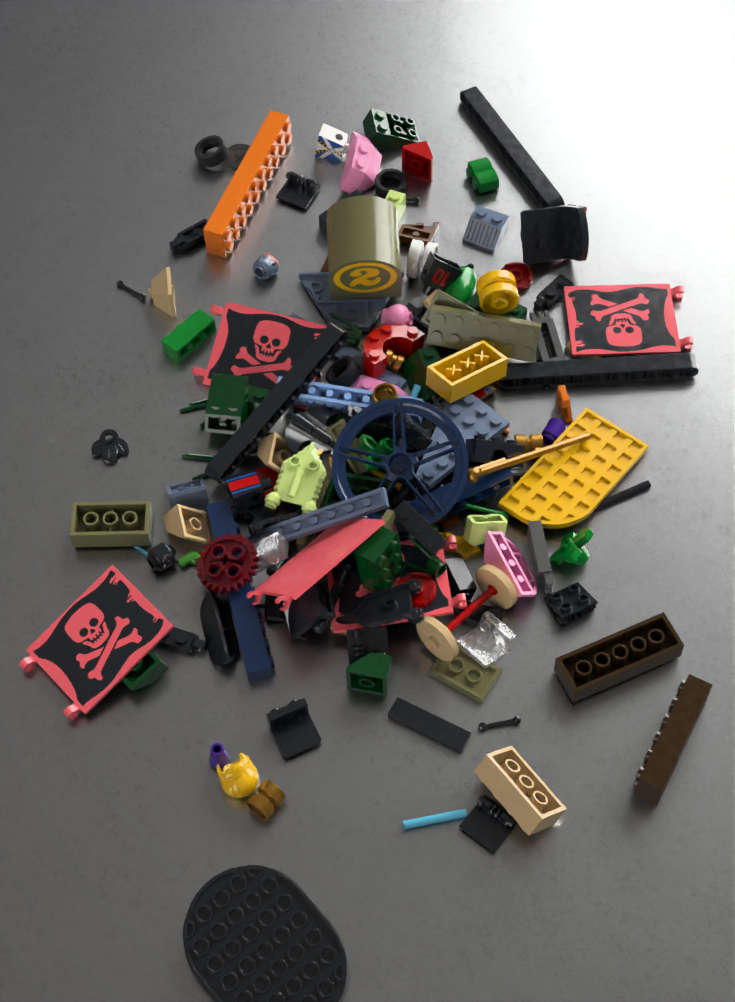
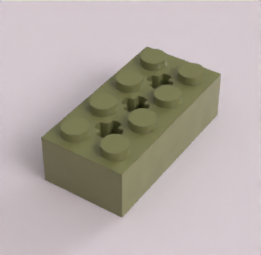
(111, 523)

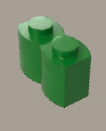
(483, 175)

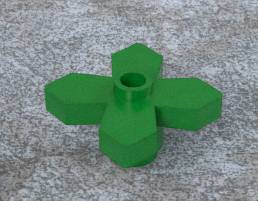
(384, 447)
(573, 548)

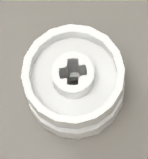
(417, 257)

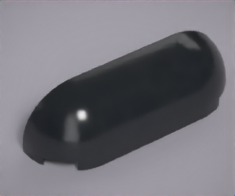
(218, 629)

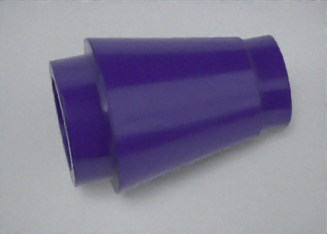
(218, 755)

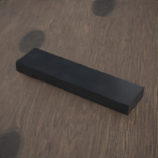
(429, 724)

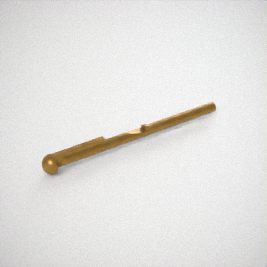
(474, 473)

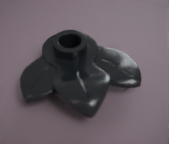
(110, 448)

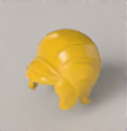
(239, 777)

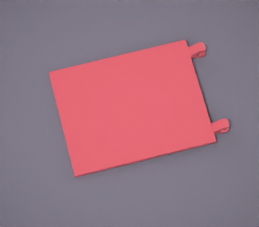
(315, 561)

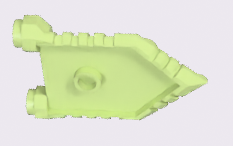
(299, 481)

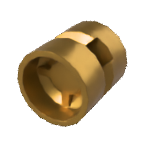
(384, 391)
(534, 441)
(269, 797)

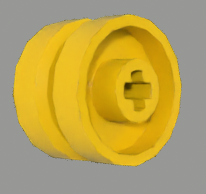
(497, 292)

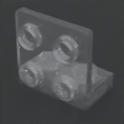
(488, 640)

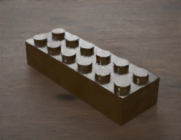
(618, 657)
(671, 739)

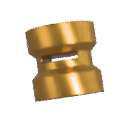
(398, 359)

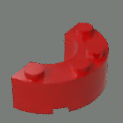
(395, 337)

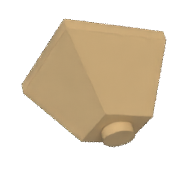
(163, 292)
(273, 451)
(188, 524)

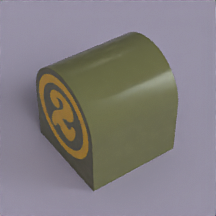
(363, 248)

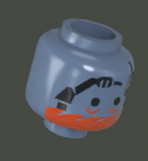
(265, 266)

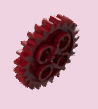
(227, 563)

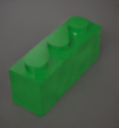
(188, 335)

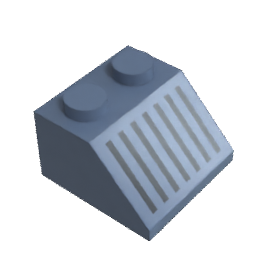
(486, 229)

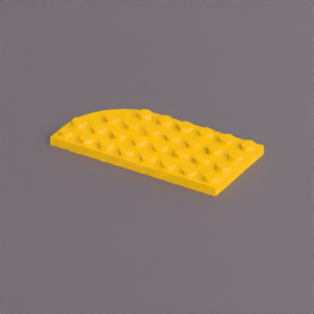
(574, 480)

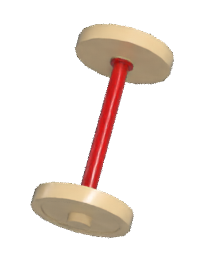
(494, 586)

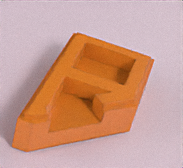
(564, 404)

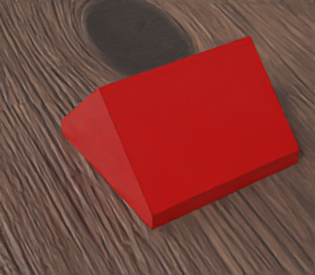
(418, 161)

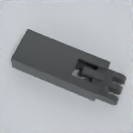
(550, 348)
(540, 555)

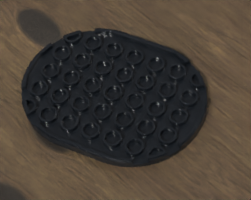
(262, 940)

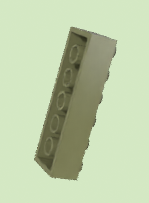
(463, 328)

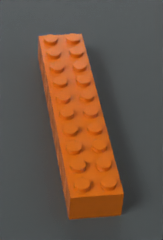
(247, 184)

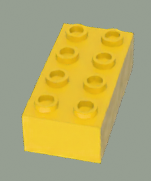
(466, 371)

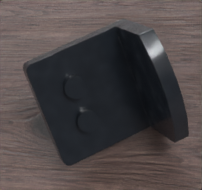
(554, 234)

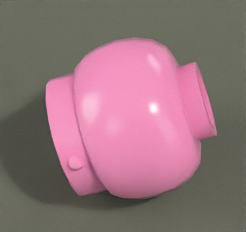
(397, 315)

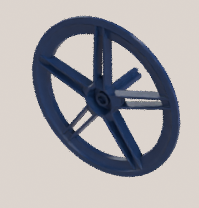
(400, 464)

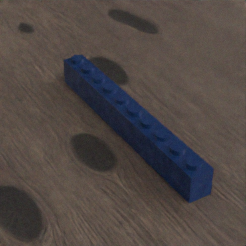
(472, 494)
(245, 615)

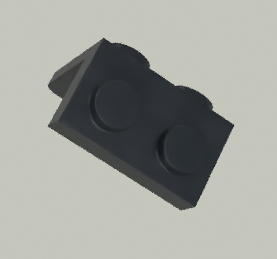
(293, 728)

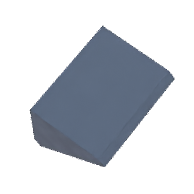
(188, 493)

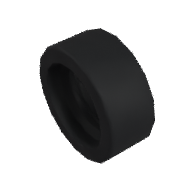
(208, 143)
(388, 175)
(343, 372)

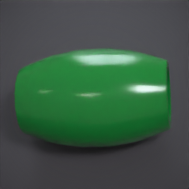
(464, 286)

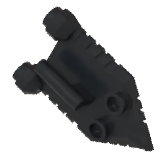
(266, 516)
(387, 606)

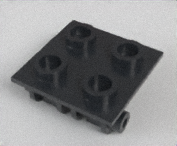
(298, 190)
(570, 602)
(365, 641)
(488, 823)

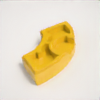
(464, 549)

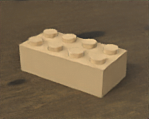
(520, 790)

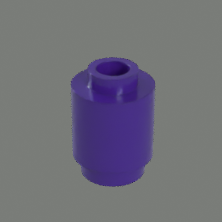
(553, 430)

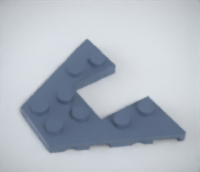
(356, 311)

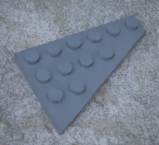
(471, 419)

